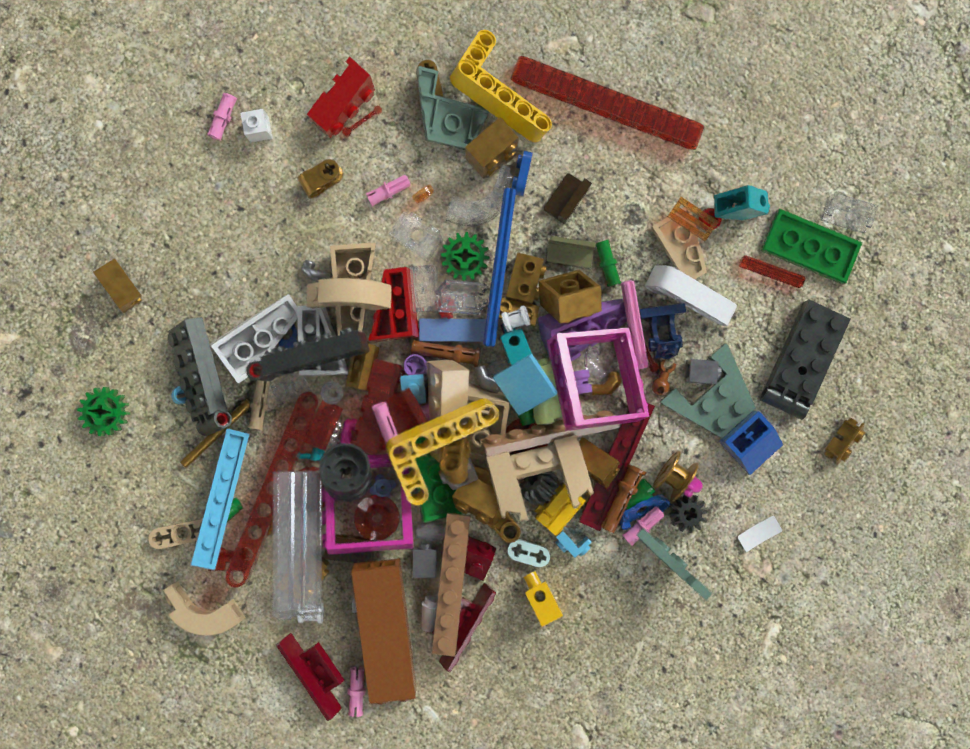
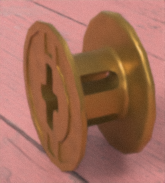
(675, 476)

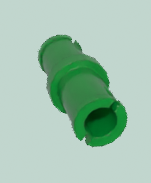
(608, 263)

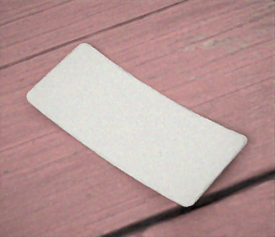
(759, 533)

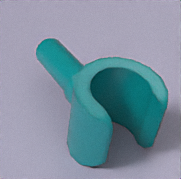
(316, 454)

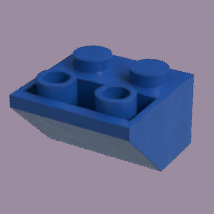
(752, 441)

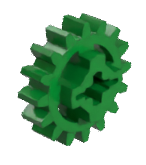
(476, 257)
(102, 422)

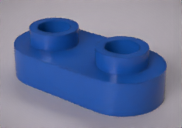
(523, 164)

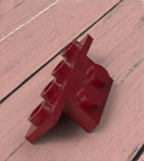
(470, 617)
(315, 673)

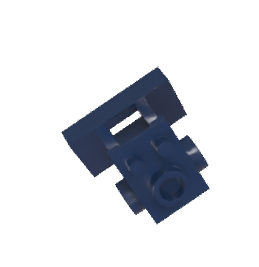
(661, 317)

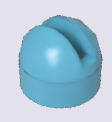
(177, 391)

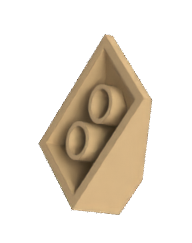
(475, 393)

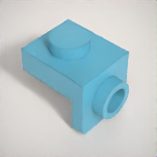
(416, 385)
(566, 543)

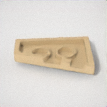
(681, 246)

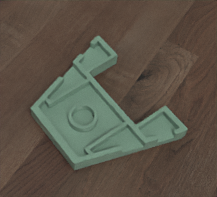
(445, 119)
(722, 404)
(673, 561)

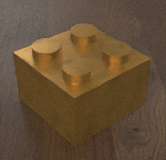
(492, 148)
(570, 296)

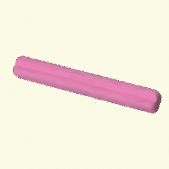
(634, 322)

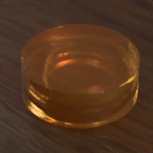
(423, 194)

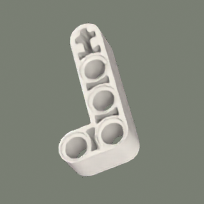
(696, 296)

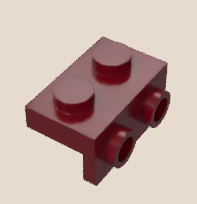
(478, 558)

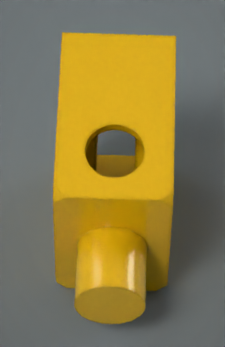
(545, 610)

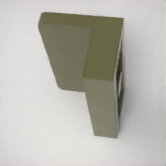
(570, 252)

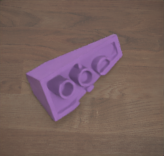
(611, 317)

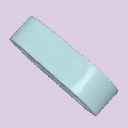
(527, 558)

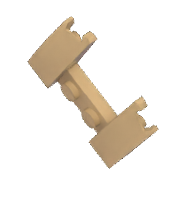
(562, 455)

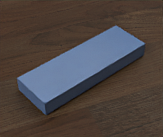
(451, 330)

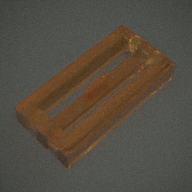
(703, 236)

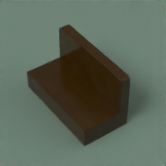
(567, 197)

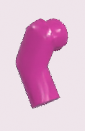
(348, 426)
(695, 486)

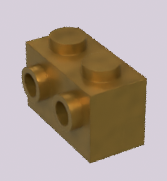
(525, 278)
(479, 501)

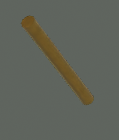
(206, 442)

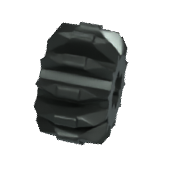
(539, 487)
(689, 522)

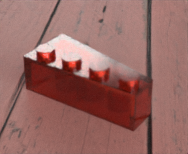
(381, 385)

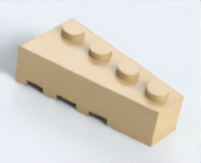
(352, 262)
(446, 392)

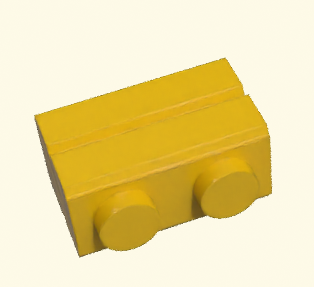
(558, 511)

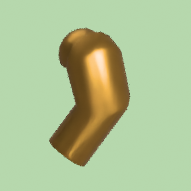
(609, 387)

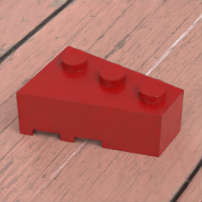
(342, 100)
(399, 320)

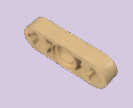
(174, 528)

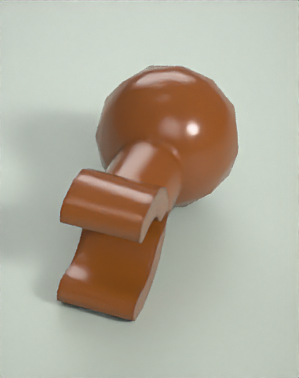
(661, 383)

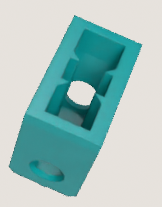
(750, 203)
(518, 352)

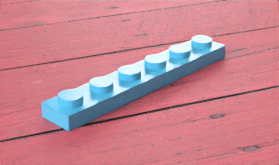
(220, 499)

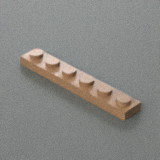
(538, 435)
(451, 584)

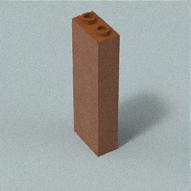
(384, 631)

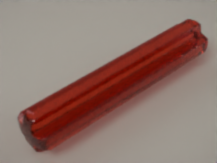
(771, 271)

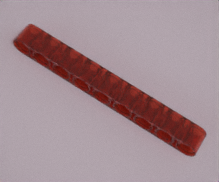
(607, 103)
(265, 496)

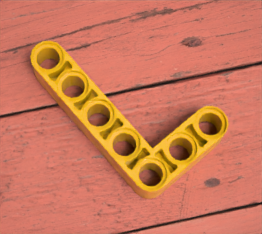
(495, 95)
(435, 441)

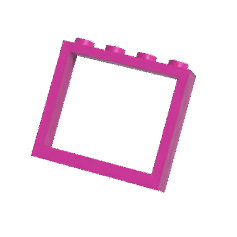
(566, 383)
(328, 518)

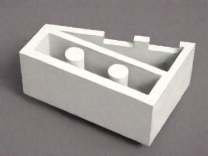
(314, 324)

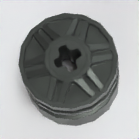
(345, 460)

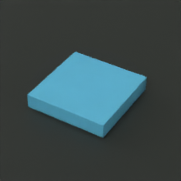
(525, 384)

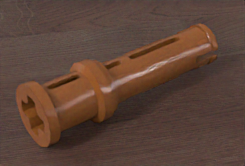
(458, 353)
(627, 488)

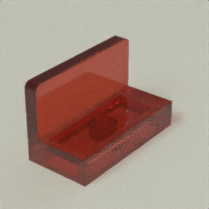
(405, 411)

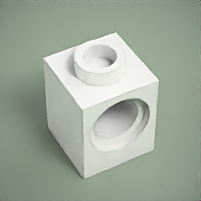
(256, 125)

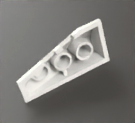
(255, 336)

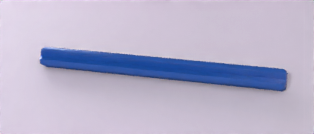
(499, 267)

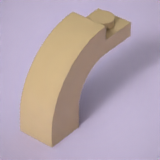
(349, 292)
(198, 620)

